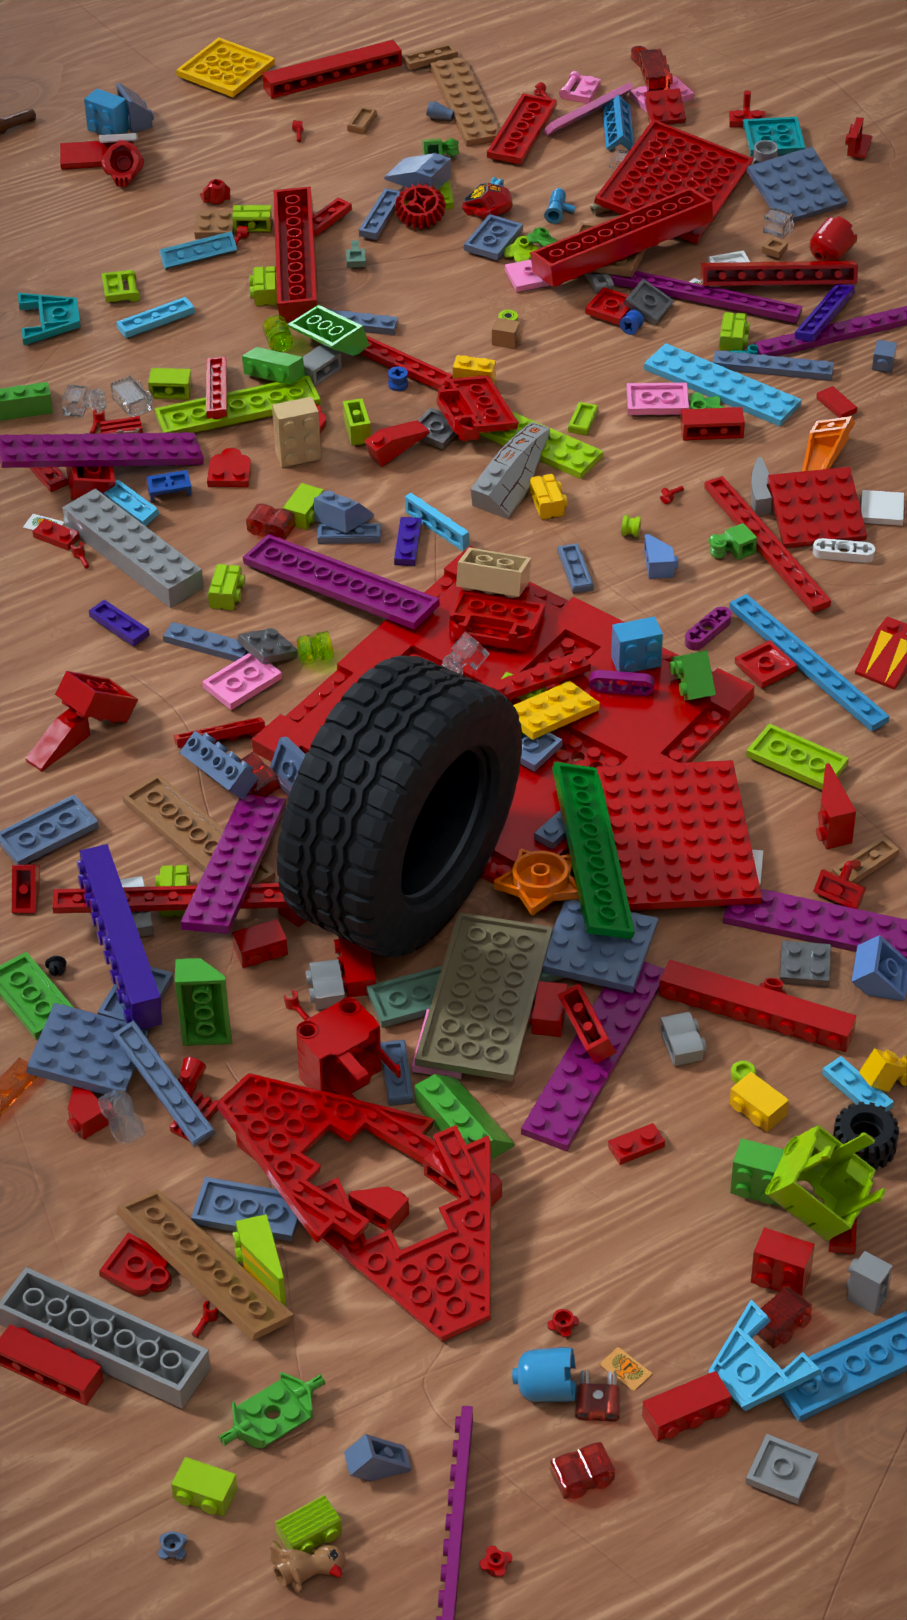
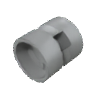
(765, 151)

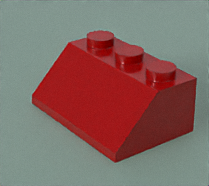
(85, 479)

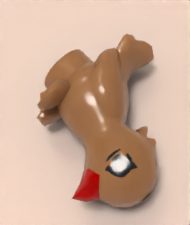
(298, 1566)

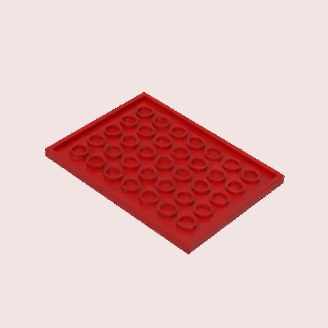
(670, 162)
(680, 834)

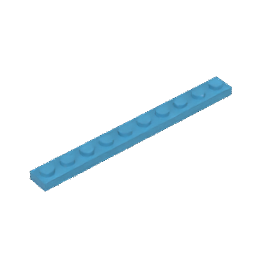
(810, 663)

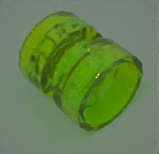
(277, 333)
(315, 647)

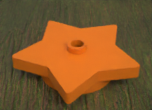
(539, 879)

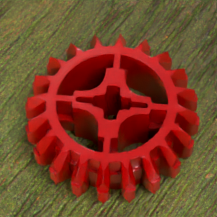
(420, 206)

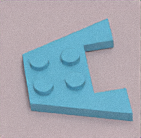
(749, 1371)

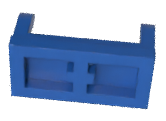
(168, 483)

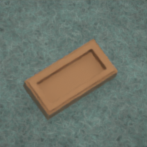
(362, 120)

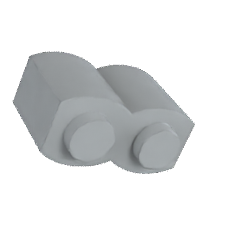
(326, 983)
(682, 1038)

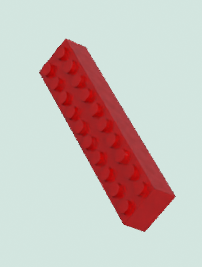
(621, 237)
(295, 252)

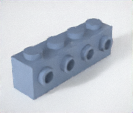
(218, 764)

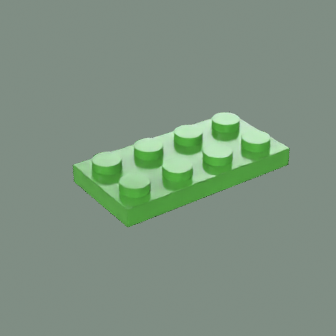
(29, 992)

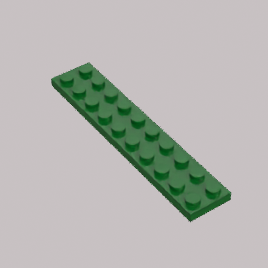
(593, 851)

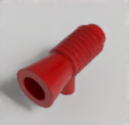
(190, 1074)

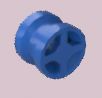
(631, 322)
(398, 378)

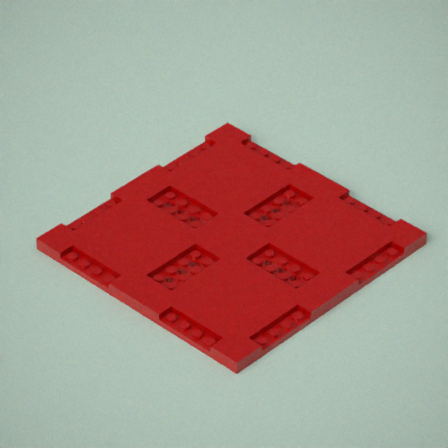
(621, 732)

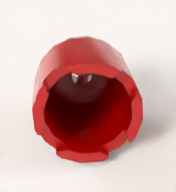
(832, 239)

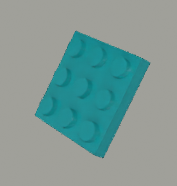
(780, 130)

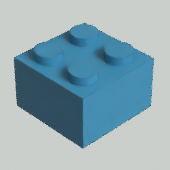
(106, 113)
(637, 645)

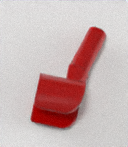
(541, 88)
(297, 126)
(242, 232)
(97, 418)
(668, 494)
(79, 552)
(293, 1004)
(208, 1316)

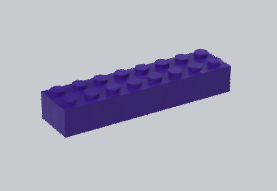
(120, 937)

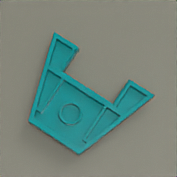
(56, 313)

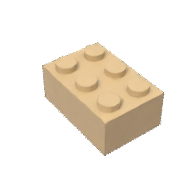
(296, 432)
(493, 572)

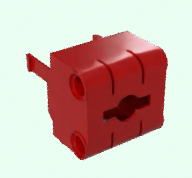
(341, 1049)

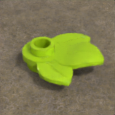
(520, 249)

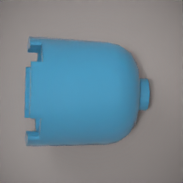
(546, 1375)

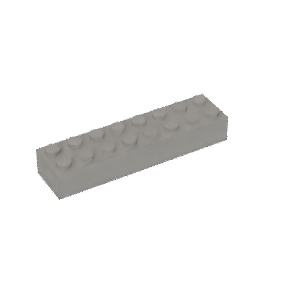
(133, 548)
(113, 1338)

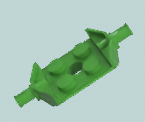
(287, 1396)

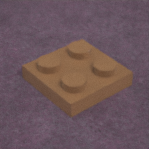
(213, 223)

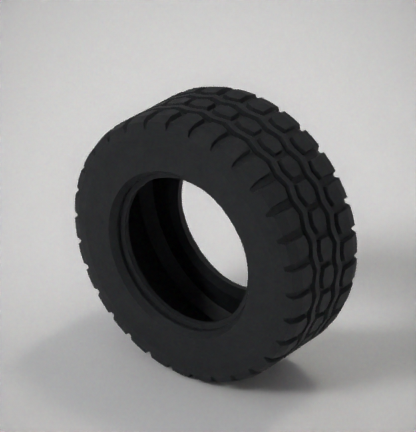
(399, 805)

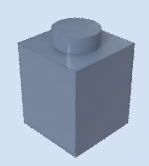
(884, 356)

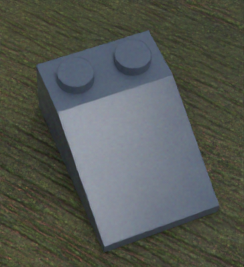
(427, 168)

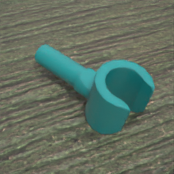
(752, 349)

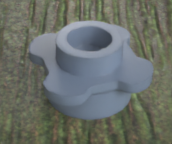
(172, 1538)

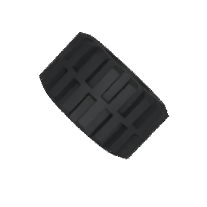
(874, 1122)

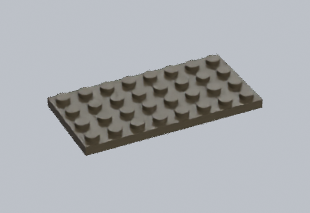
(484, 997)

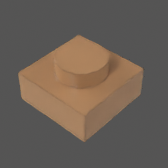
(774, 247)

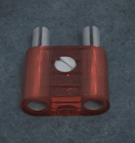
(597, 1401)

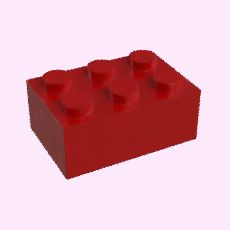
(96, 697)

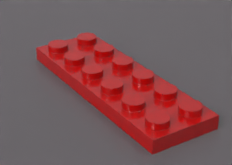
(521, 128)

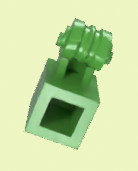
(441, 147)
(737, 540)

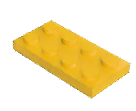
(554, 709)

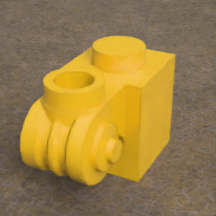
(884, 1069)

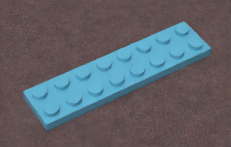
(719, 381)

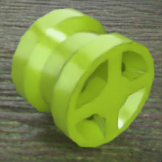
(631, 526)

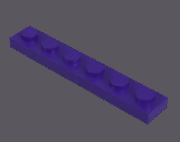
(824, 312)

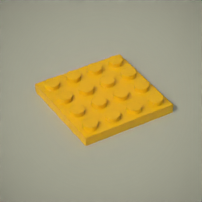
(225, 67)

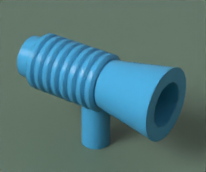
(557, 203)

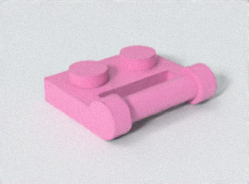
(585, 90)

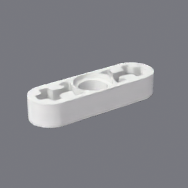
(823, 550)

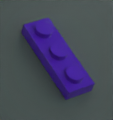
(407, 541)
(119, 623)

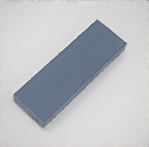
(362, 534)
(575, 568)
(398, 1090)

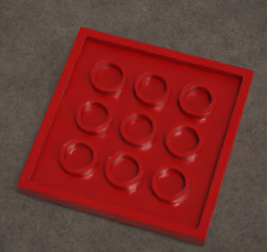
(816, 506)

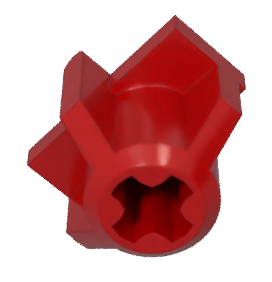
(215, 192)

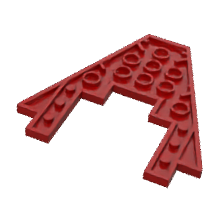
(286, 1119)
(448, 1275)

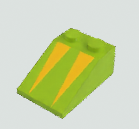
(259, 1255)

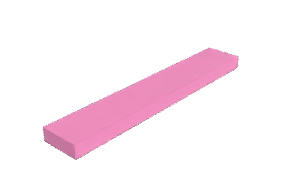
(587, 109)

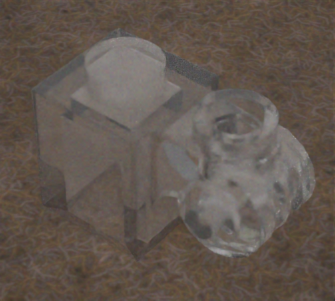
(78, 398)
(465, 652)

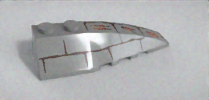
(509, 473)

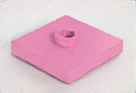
(523, 276)

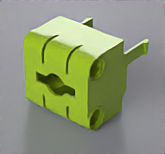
(835, 1175)

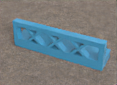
(622, 122)

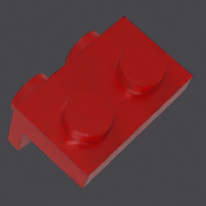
(857, 142)

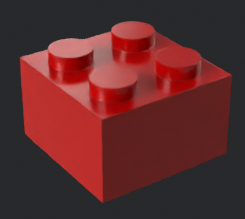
(782, 1262)

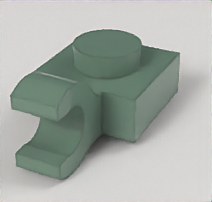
(355, 257)

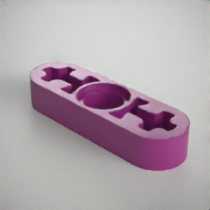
(720, 614)
(614, 676)

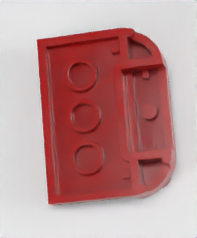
(474, 407)
(495, 620)

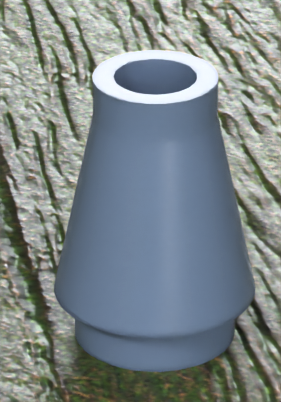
(438, 111)

